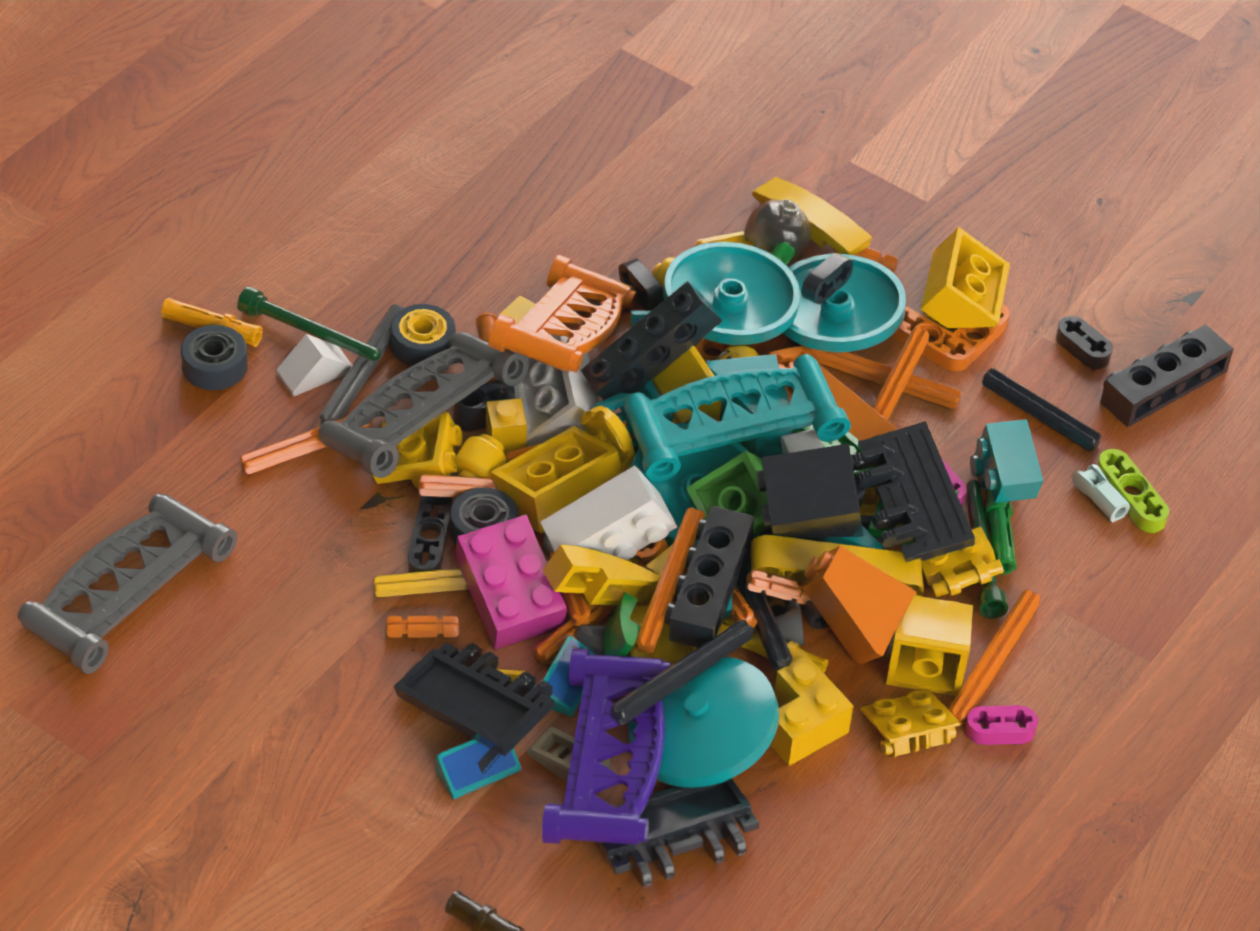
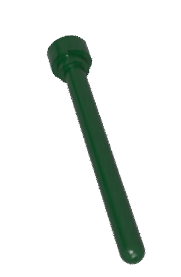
(254, 303)
(992, 599)

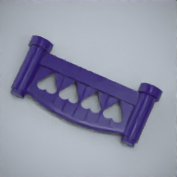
(583, 813)

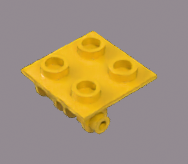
(911, 721)

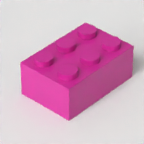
(508, 582)

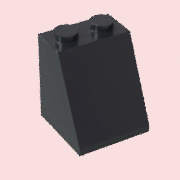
(811, 493)

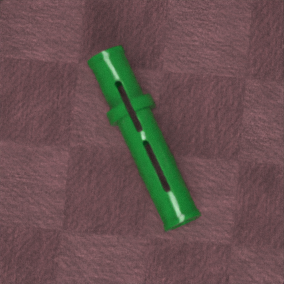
(1001, 532)

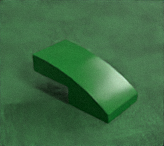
(620, 630)

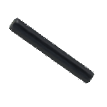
(1041, 409)

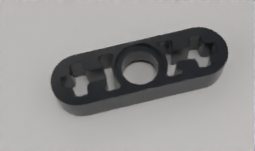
(424, 522)

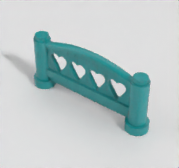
(665, 441)

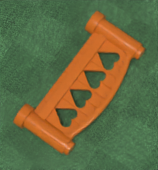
(567, 293)

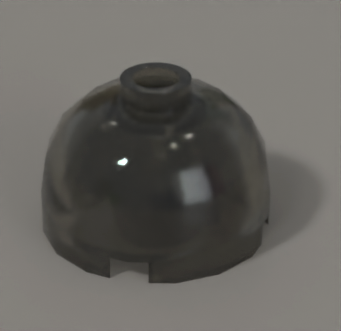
(778, 223)

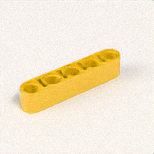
(791, 556)

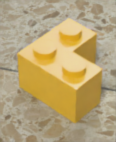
(810, 711)

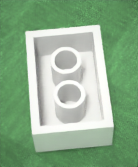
(613, 517)

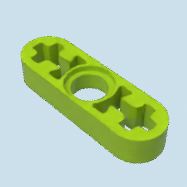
(1132, 476)

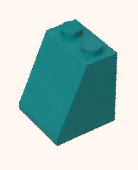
(766, 445)

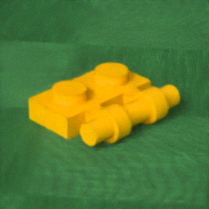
(962, 567)

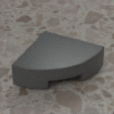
(592, 637)

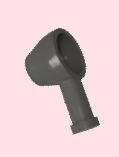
(791, 623)

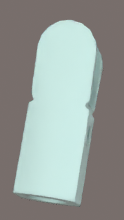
(1101, 492)

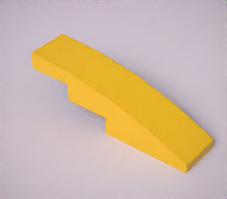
(826, 222)

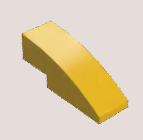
(599, 576)

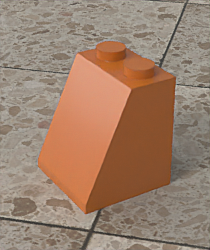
(857, 601)

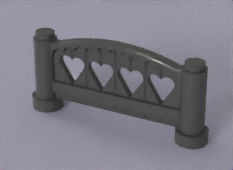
(376, 446)
(82, 633)

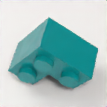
(1007, 461)

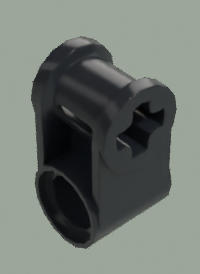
(471, 410)

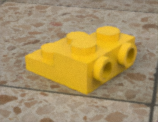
(427, 451)

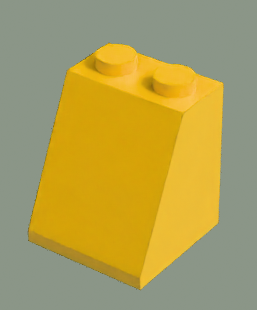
(931, 646)

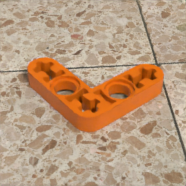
(951, 350)

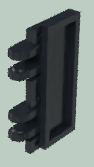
(916, 493)
(476, 696)
(682, 822)

